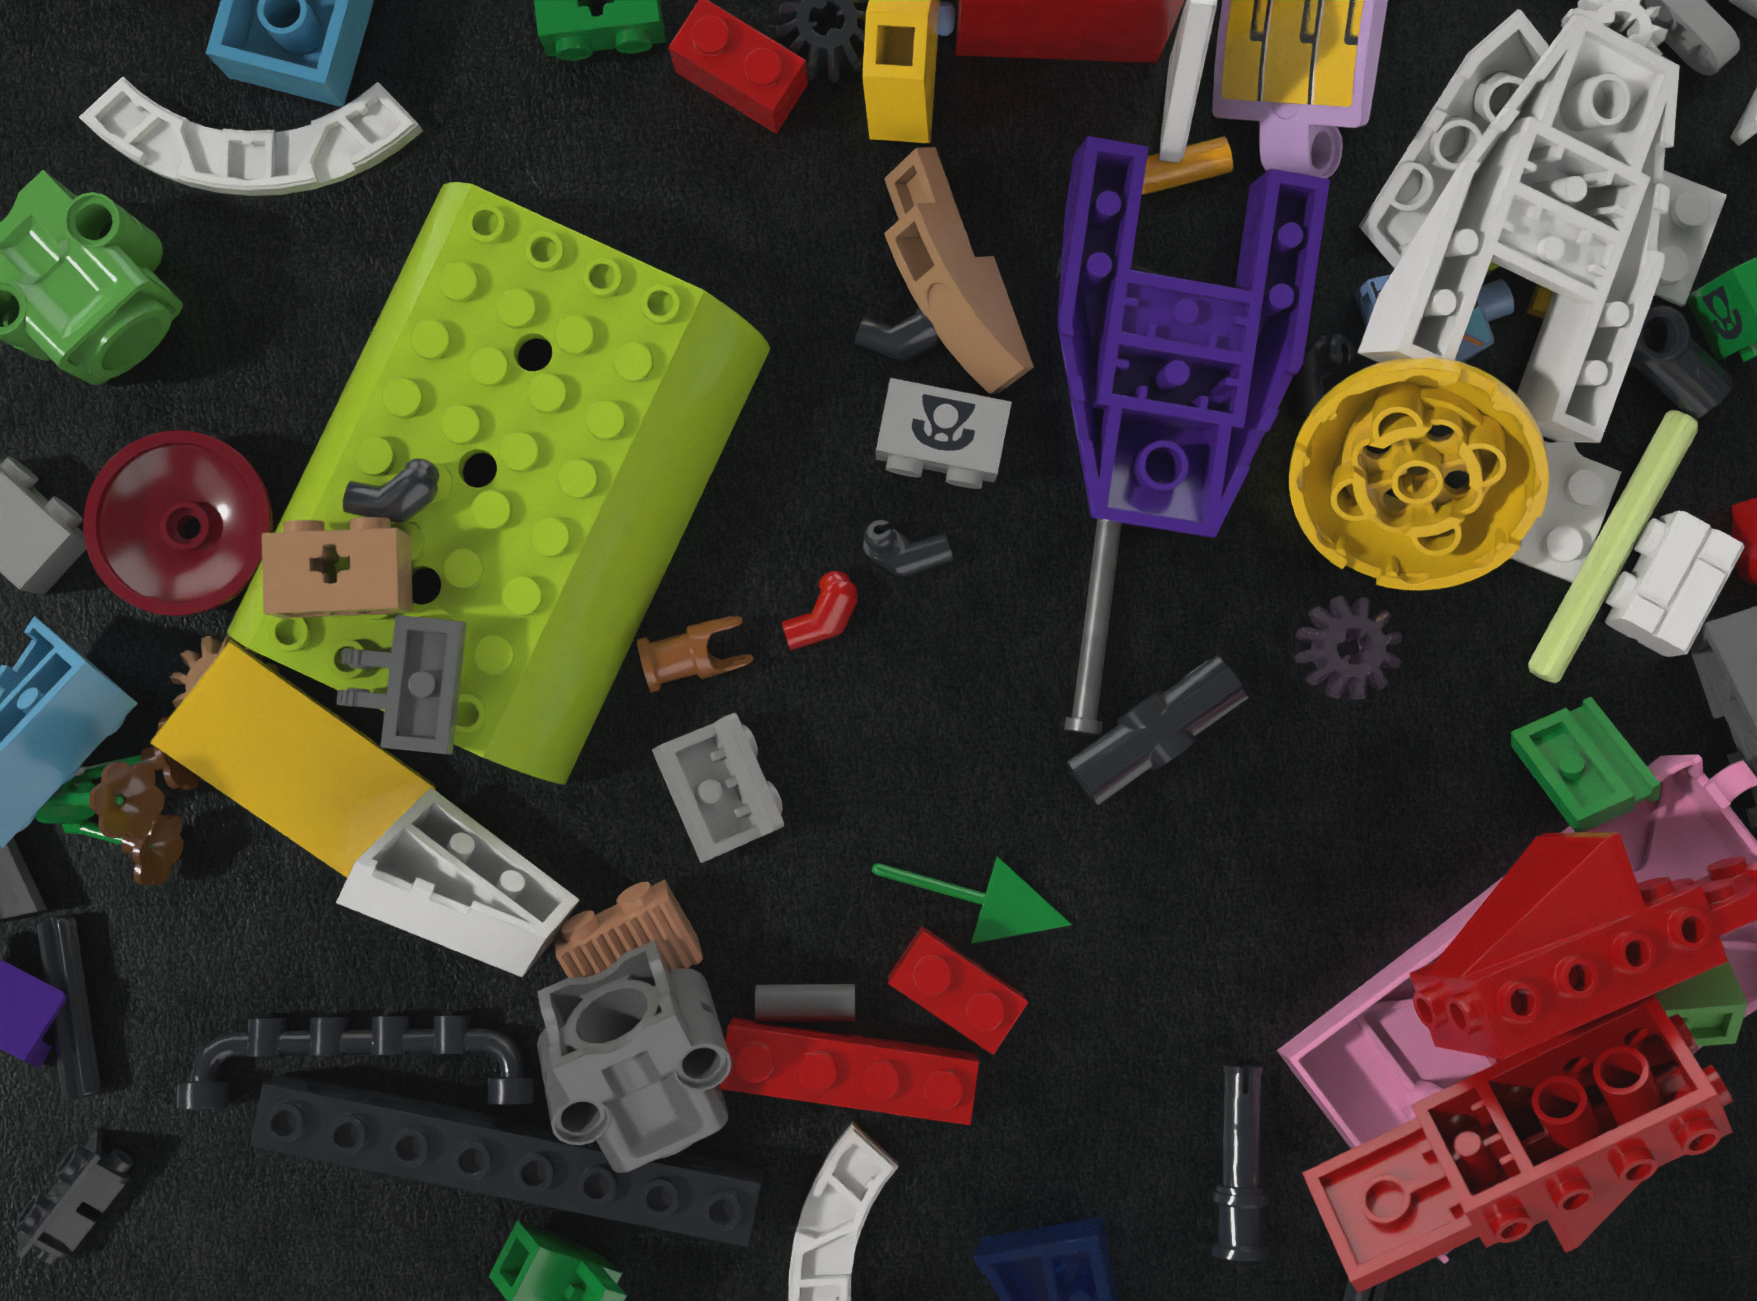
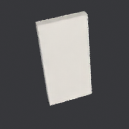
(1184, 75)

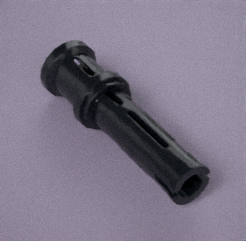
(1240, 1192)

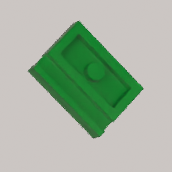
(1584, 765)

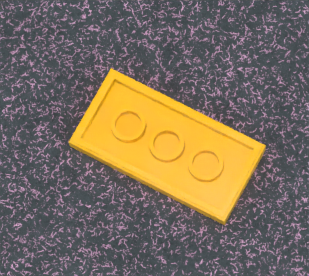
(289, 759)

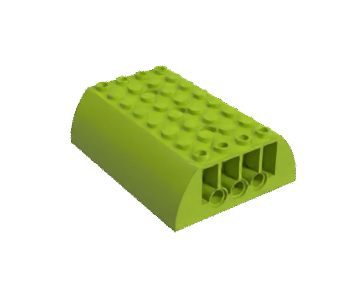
(589, 454)

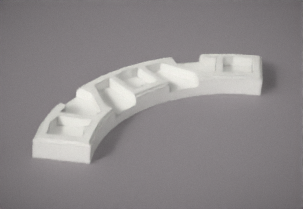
(252, 160)
(835, 1215)

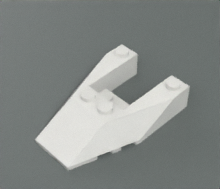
(1566, 198)

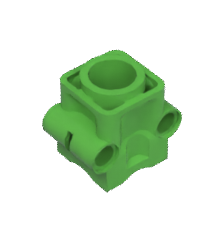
(81, 282)

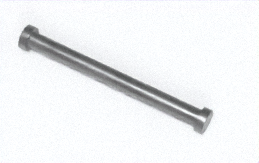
(1095, 629)

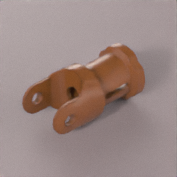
(687, 654)

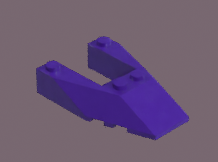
(1173, 371)

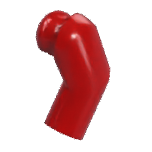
(829, 614)

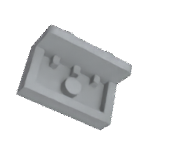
(719, 787)

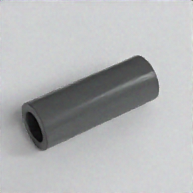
(805, 1003)

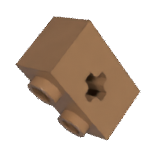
(298, 578)

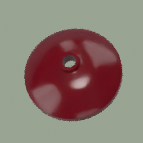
(140, 516)

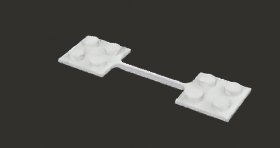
(1580, 486)

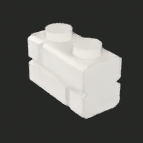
(1672, 582)

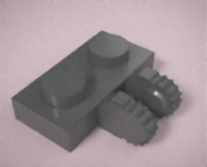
(421, 683)

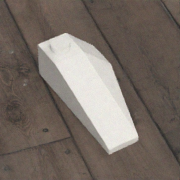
(1450, 131)

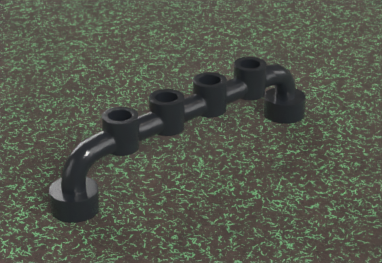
(331, 1037)

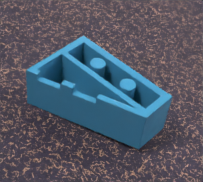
(50, 721)

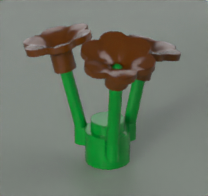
(126, 809)

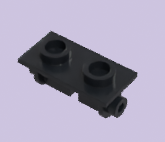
(55, 1220)

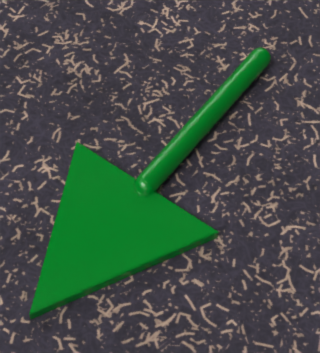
(1007, 907)

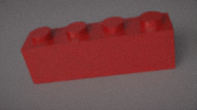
(851, 1071)

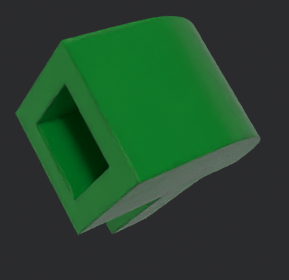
(552, 1268)

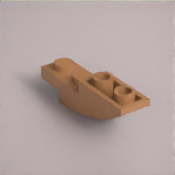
(950, 284)

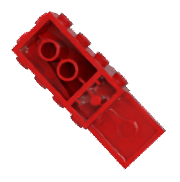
(1575, 941)
(1525, 1143)

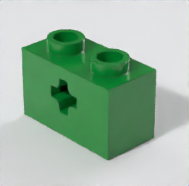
(573, 33)

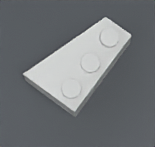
(458, 887)

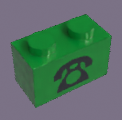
(1728, 312)

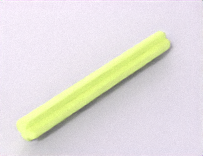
(1613, 546)

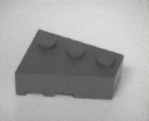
(1728, 672)

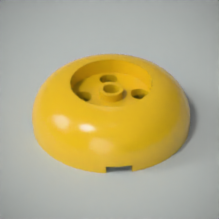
(1432, 531)

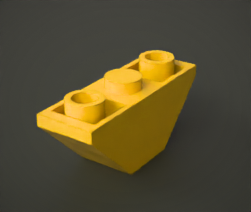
(900, 68)

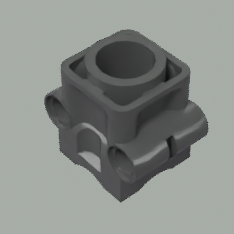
(633, 1059)

